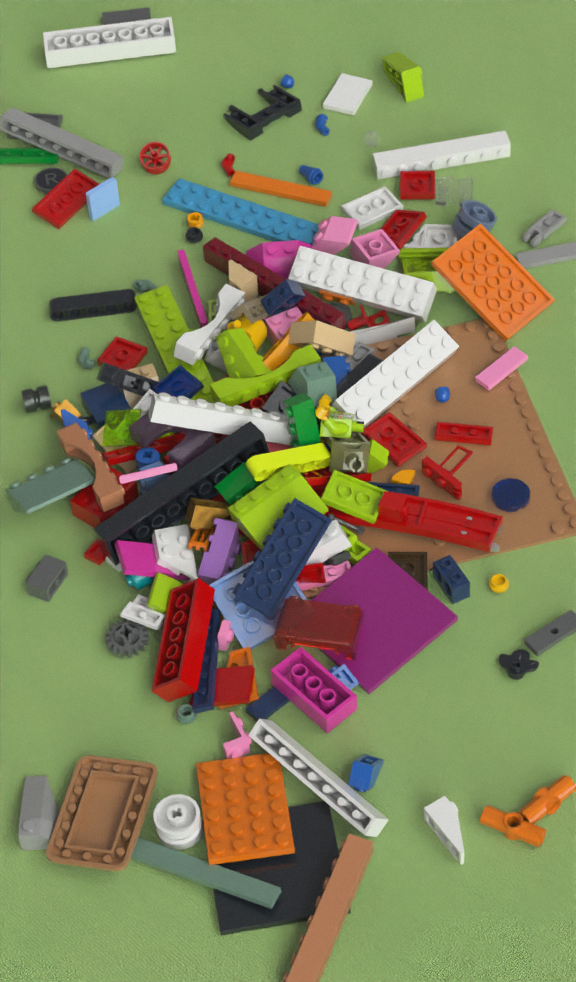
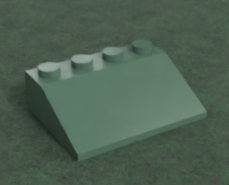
(48, 486)

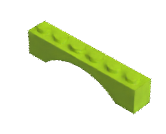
(236, 391)

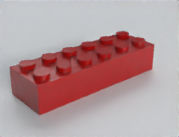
(183, 640)

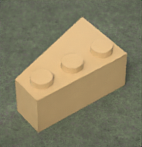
(322, 337)

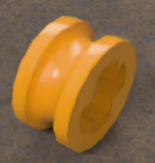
(195, 220)

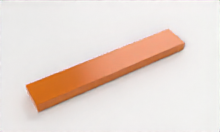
(281, 188)

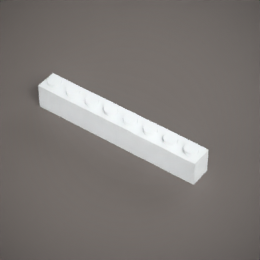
(442, 154)
(216, 417)
(318, 778)

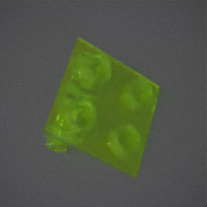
(117, 427)

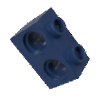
(282, 297)
(451, 579)

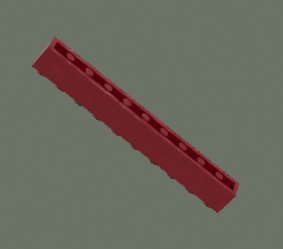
(219, 253)

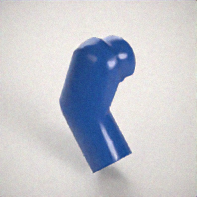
(320, 124)

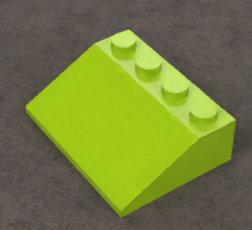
(422, 269)
(264, 505)

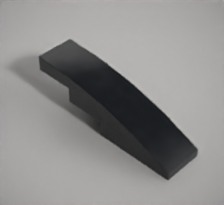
(125, 379)

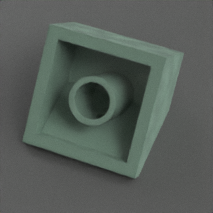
(315, 382)

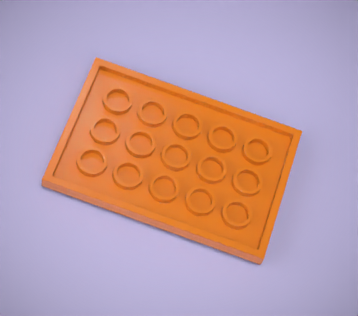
(492, 282)
(244, 808)

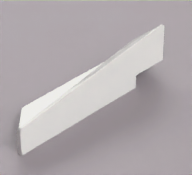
(384, 332)

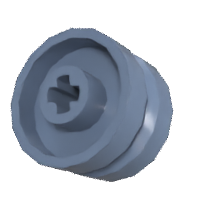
(471, 215)

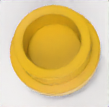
(498, 583)

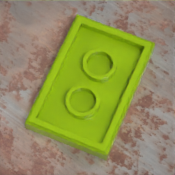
(353, 496)

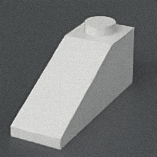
(444, 821)

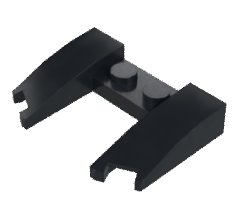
(252, 126)

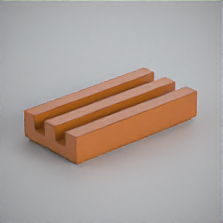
(193, 541)

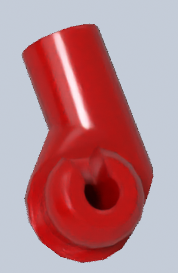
(227, 164)

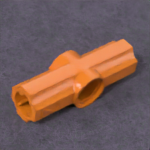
(548, 799)
(503, 821)

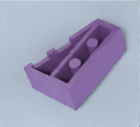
(222, 551)

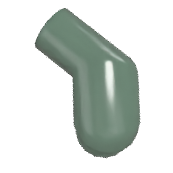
(144, 285)
(84, 360)

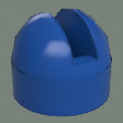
(287, 81)
(442, 394)

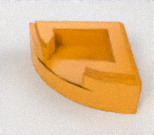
(404, 477)

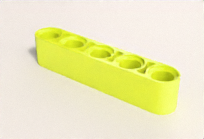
(301, 458)

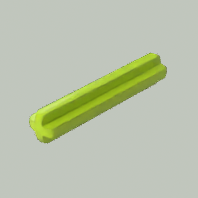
(421, 252)

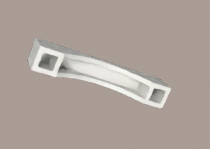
(194, 343)

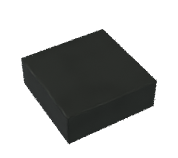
(338, 558)

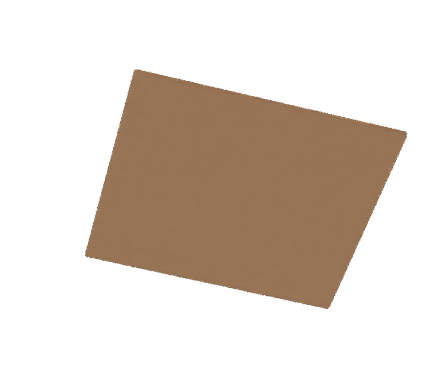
(516, 451)

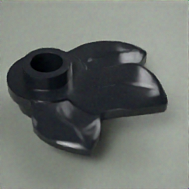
(518, 663)

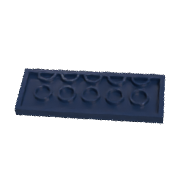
(281, 558)

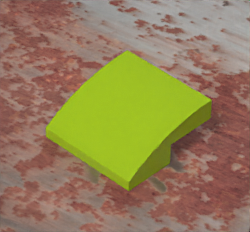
(160, 592)

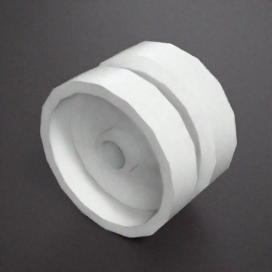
(178, 822)

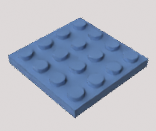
(248, 625)

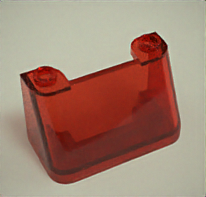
(319, 626)

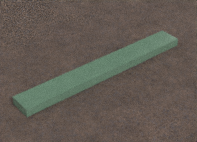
(203, 873)

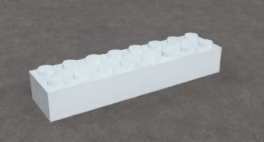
(109, 42)
(363, 283)
(397, 374)

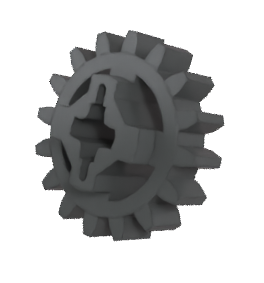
(117, 641)

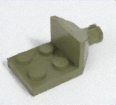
(349, 453)

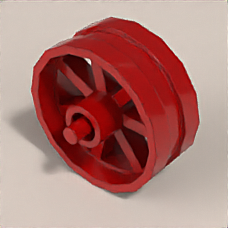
(155, 158)

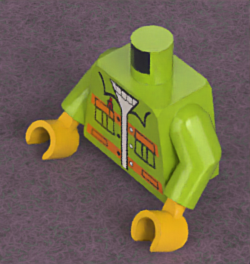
(336, 423)

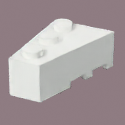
(332, 543)

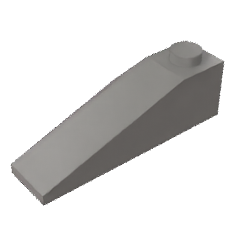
(37, 814)

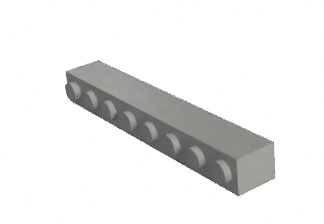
(61, 142)

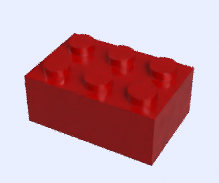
(88, 510)

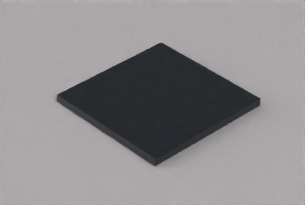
(297, 874)

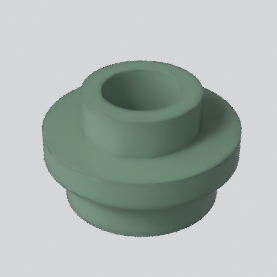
(185, 709)

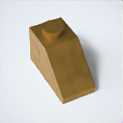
(203, 512)

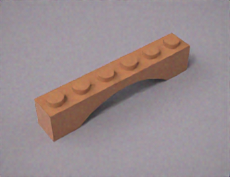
(76, 444)

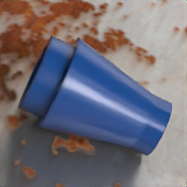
(312, 174)

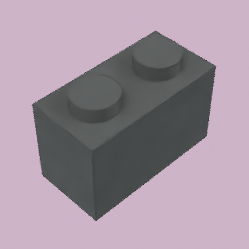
(46, 578)

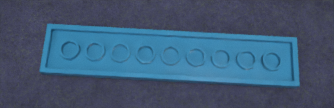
(239, 213)

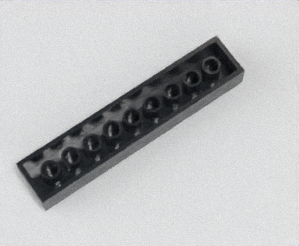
(169, 500)

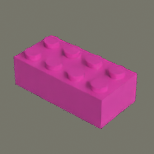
(314, 689)

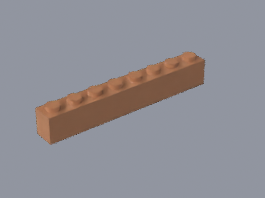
(330, 910)

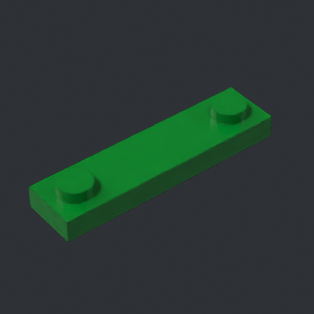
(27, 156)

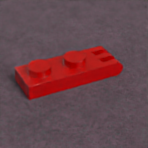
(441, 477)

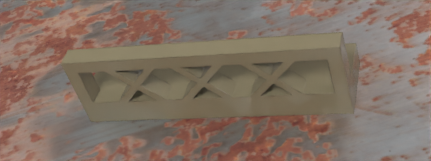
(251, 307)

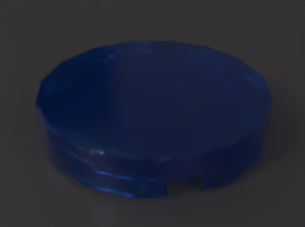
(510, 494)

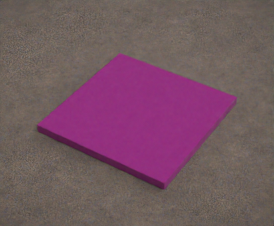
(397, 618)

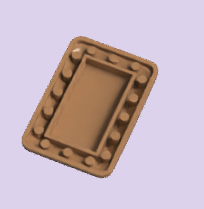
(102, 813)

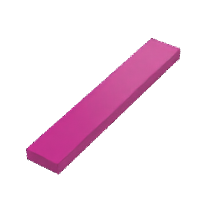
(192, 289)

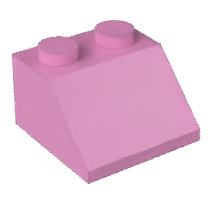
(334, 234)
(374, 249)

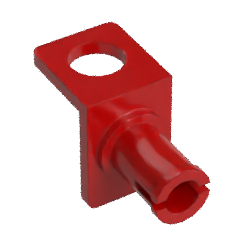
(369, 321)

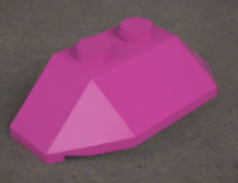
(277, 255)

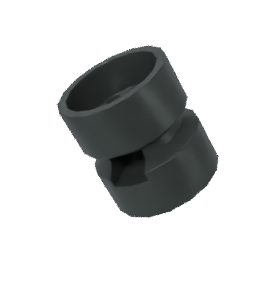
(35, 399)

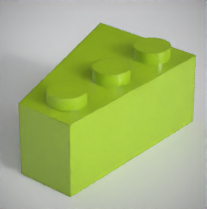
(405, 74)
(239, 355)

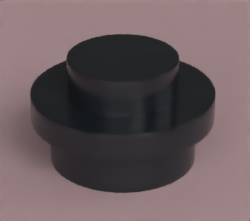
(194, 235)

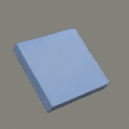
(102, 198)

